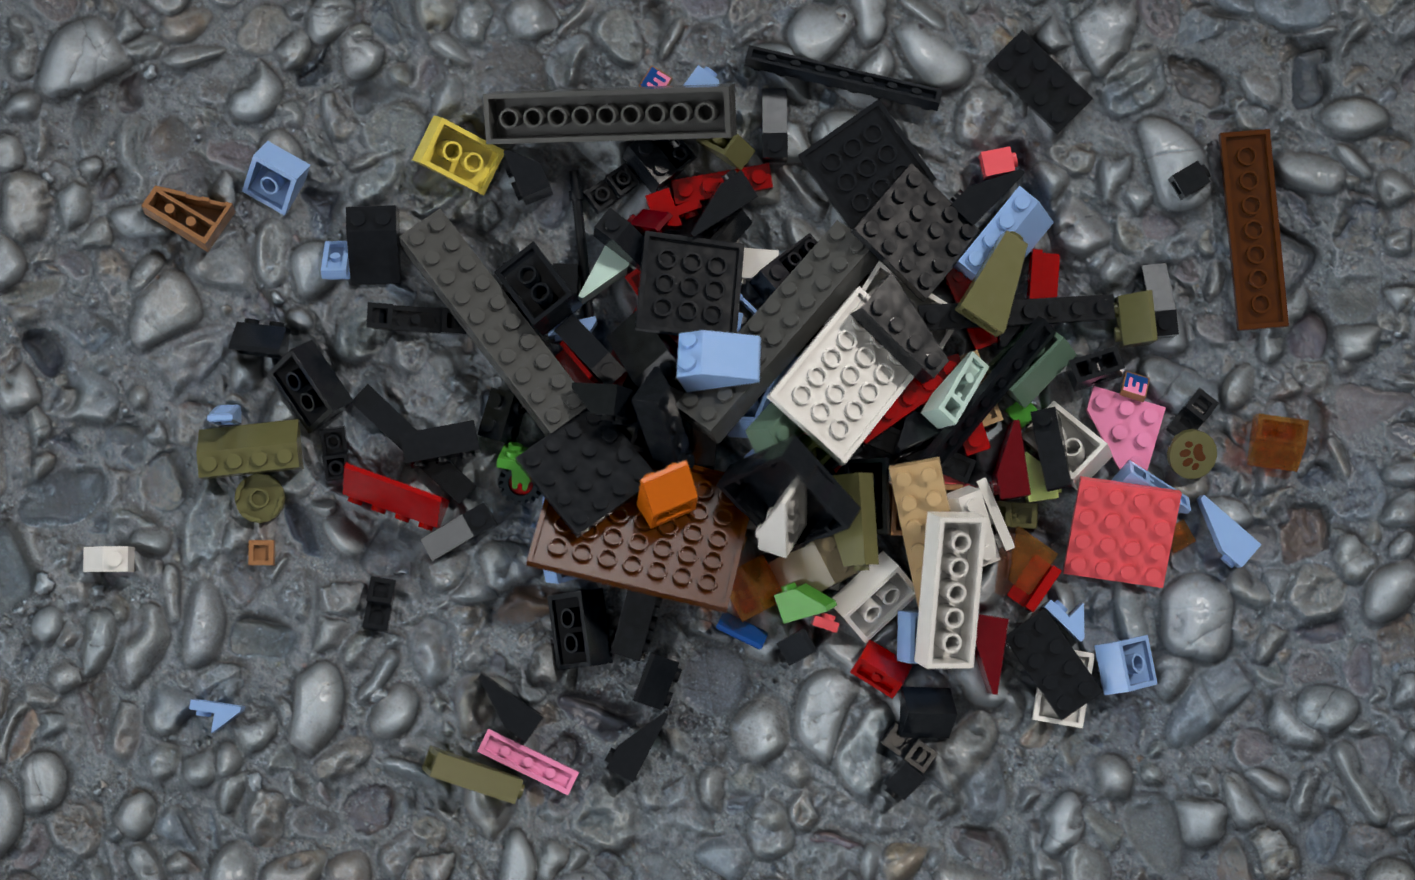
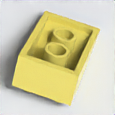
(458, 155)

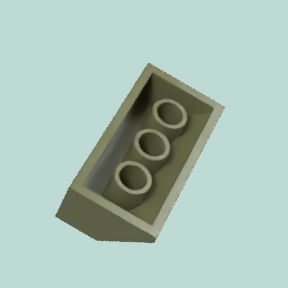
(249, 449)

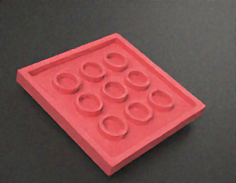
(1121, 532)

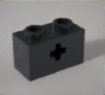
(1095, 368)

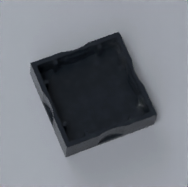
(762, 478)

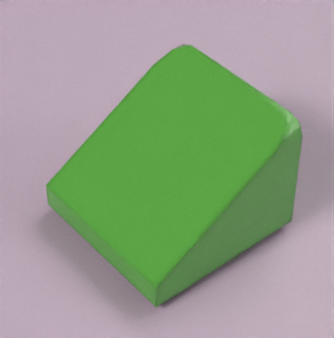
(1017, 412)

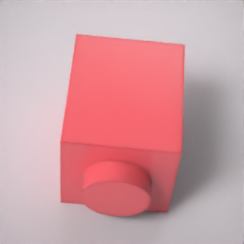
(997, 162)

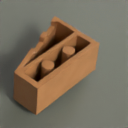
(188, 215)

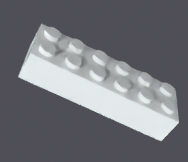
(950, 589)

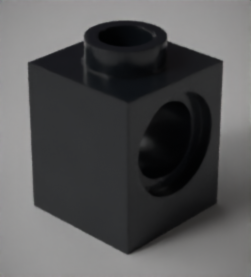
(1190, 179)

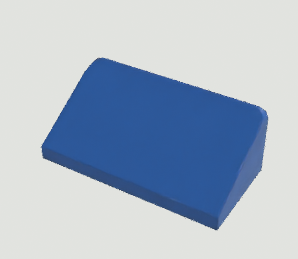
(742, 630)

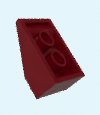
(1010, 472)
(990, 649)

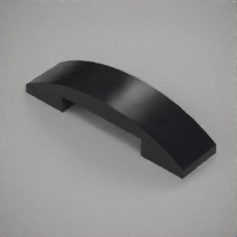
(412, 319)

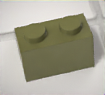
(1135, 319)

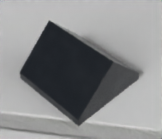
(926, 712)

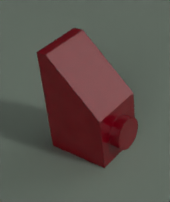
(650, 221)

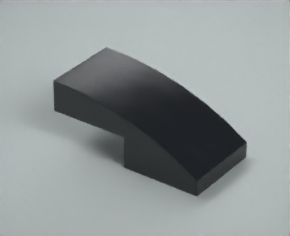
(1193, 413)
(379, 604)
(910, 749)

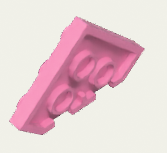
(1125, 425)

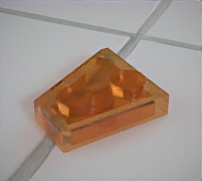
(1029, 561)

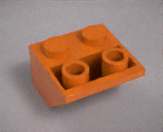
(667, 494)

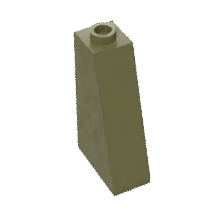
(994, 286)
(859, 543)
(472, 775)

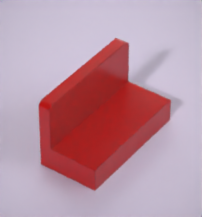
(1043, 274)
(575, 366)
(1031, 601)
(881, 669)

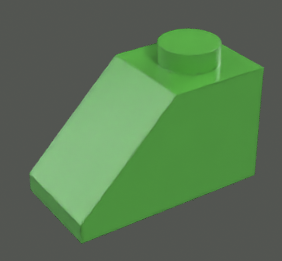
(801, 602)

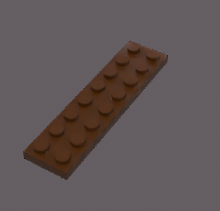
(1253, 230)

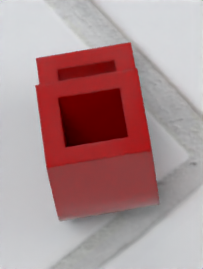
(663, 201)

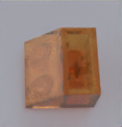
(1277, 442)
(754, 588)

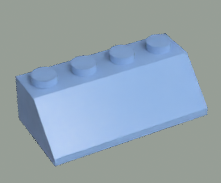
(1019, 214)

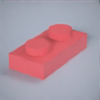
(825, 621)

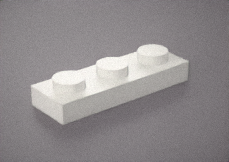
(1003, 537)

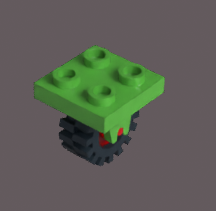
(512, 478)

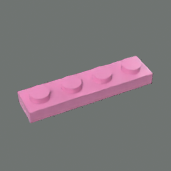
(528, 761)

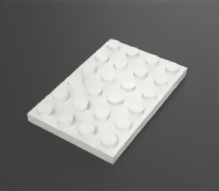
(841, 384)

